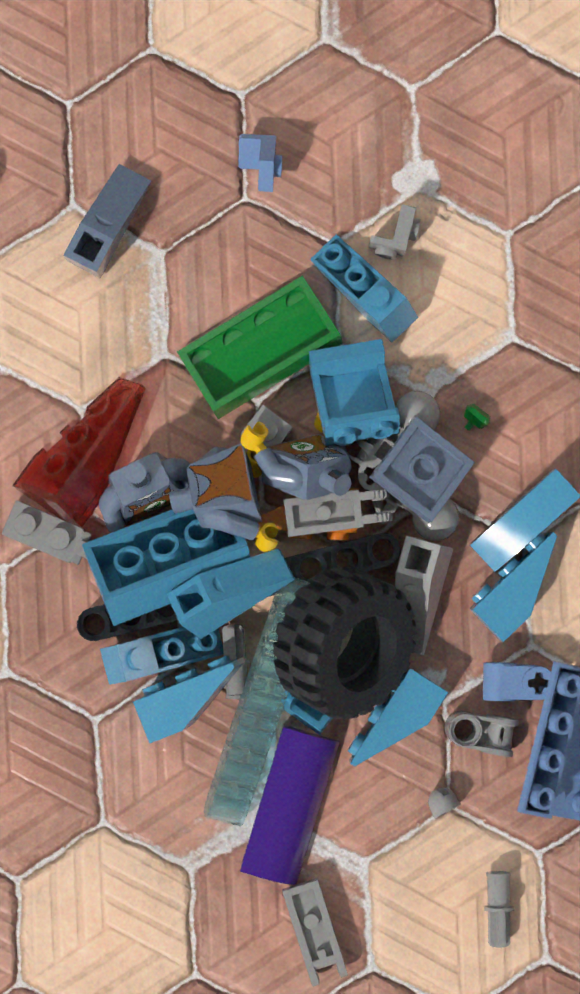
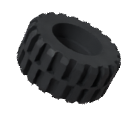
(319, 624)

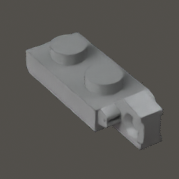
(46, 533)

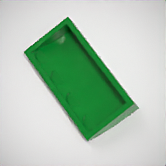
(259, 347)

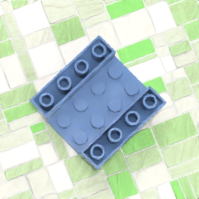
(554, 763)

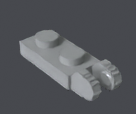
(332, 512)

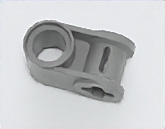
(488, 734)

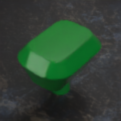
(476, 417)

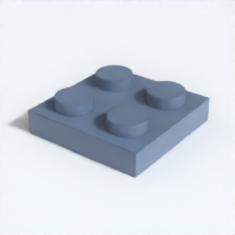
(422, 469)

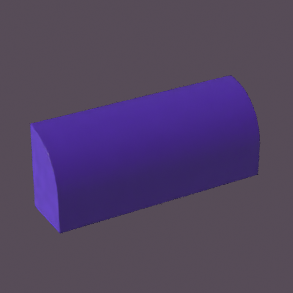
(289, 805)

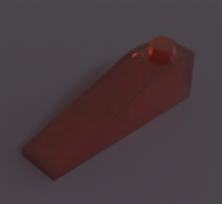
(78, 466)

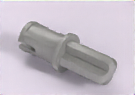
(235, 647)
(498, 908)

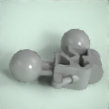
(373, 451)

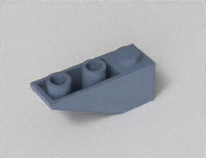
(107, 221)

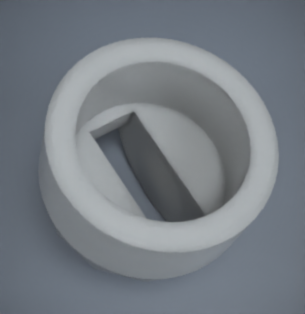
(442, 801)

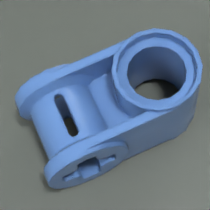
(510, 681)

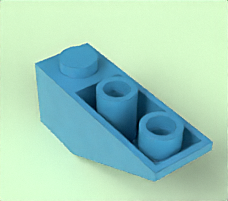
(365, 288)
(228, 591)
(512, 598)
(158, 653)
(179, 706)
(401, 715)

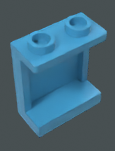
(353, 392)

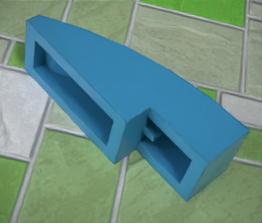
(525, 520)

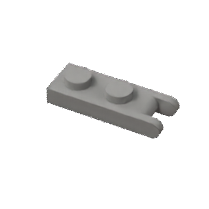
(313, 928)

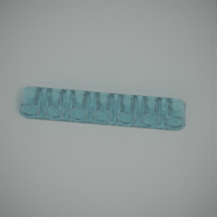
(252, 724)

